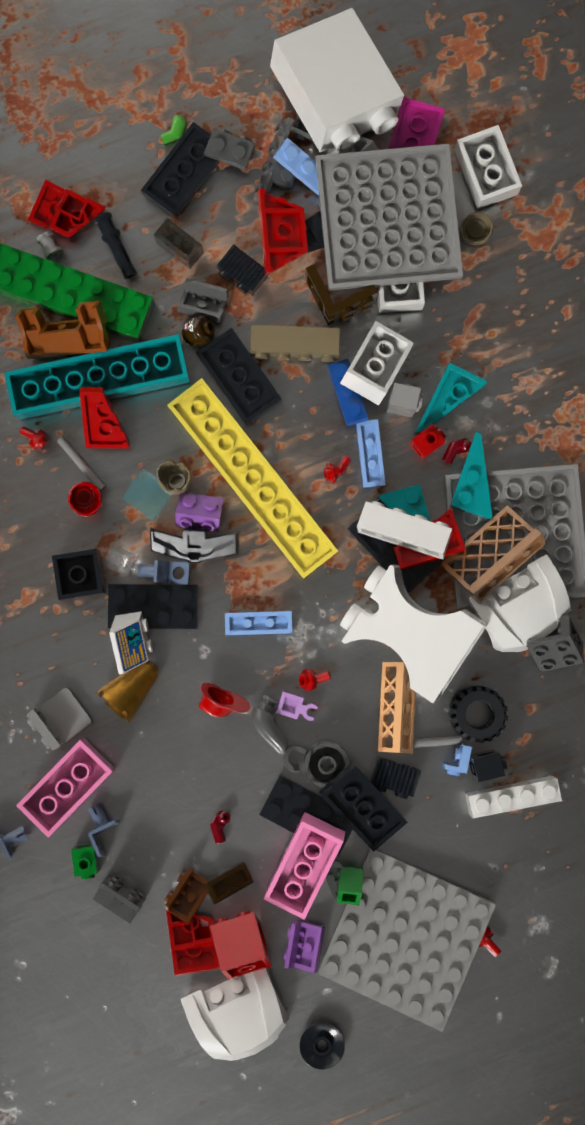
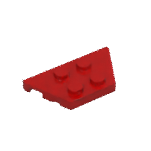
(281, 231)

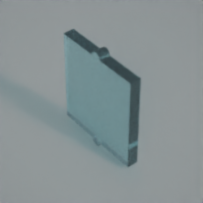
(146, 495)

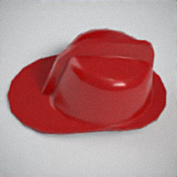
(221, 702)

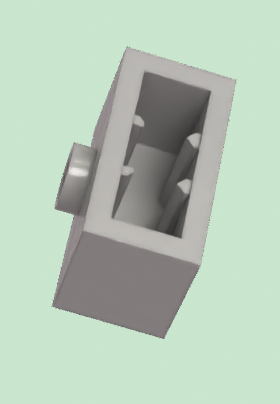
(404, 400)

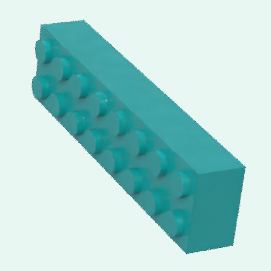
(119, 371)

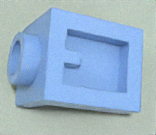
(462, 756)

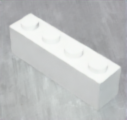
(404, 530)
(513, 796)

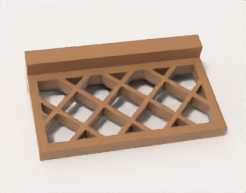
(507, 562)

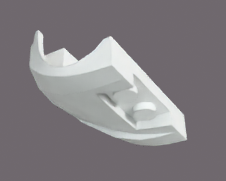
(524, 606)
(236, 1016)

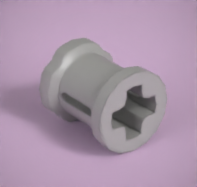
(49, 245)

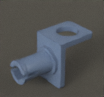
(164, 571)
(102, 824)
(11, 839)

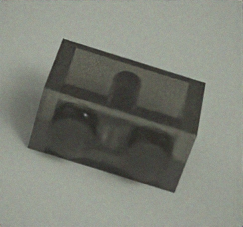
(178, 243)

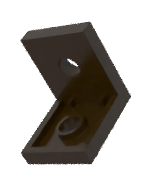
(343, 309)

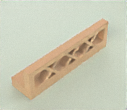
(402, 708)

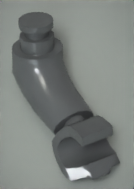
(266, 726)

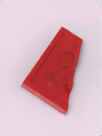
(100, 421)
(409, 558)

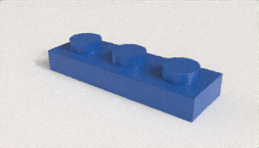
(349, 401)

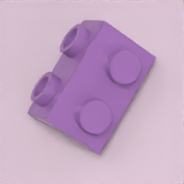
(199, 511)
(304, 946)

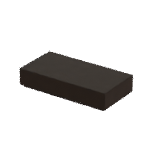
(228, 883)

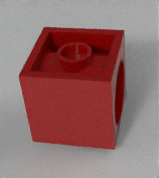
(240, 945)

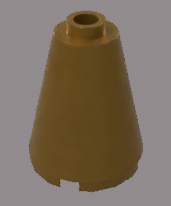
(129, 690)

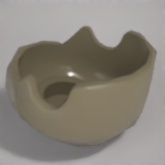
(476, 228)
(173, 477)

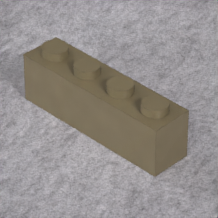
(294, 342)

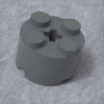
(319, 753)

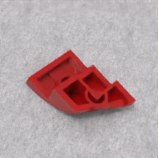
(62, 210)
(192, 945)

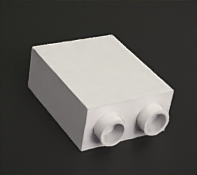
(337, 81)

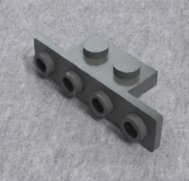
(272, 170)

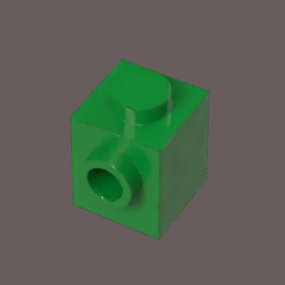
(85, 861)
(350, 885)

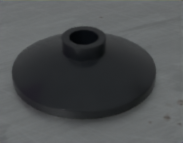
(325, 1056)

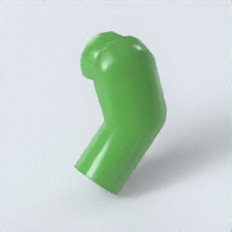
(177, 130)

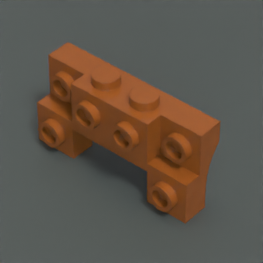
(64, 337)

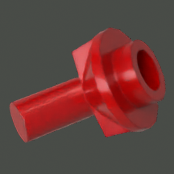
(38, 439)
(332, 472)
(309, 681)
(487, 941)

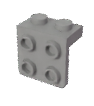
(59, 719)

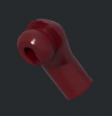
(454, 448)
(217, 825)

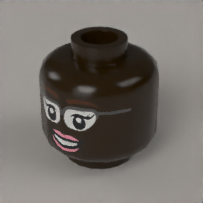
(198, 331)

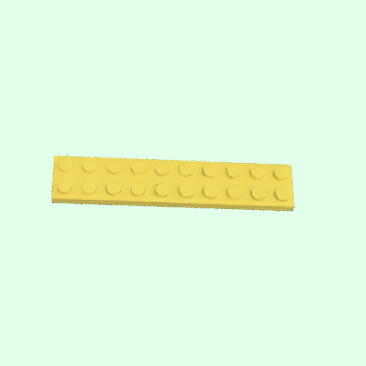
(252, 478)

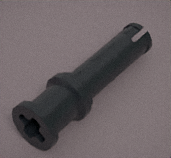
(112, 238)

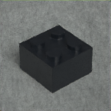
(79, 574)

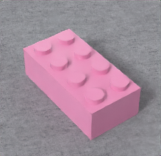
(66, 787)
(304, 865)

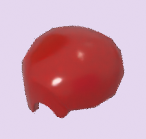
(84, 498)

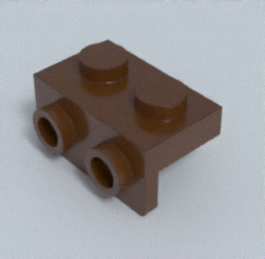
(187, 896)

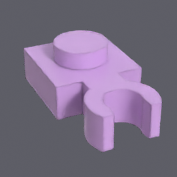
(291, 706)

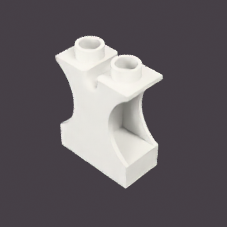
(426, 641)

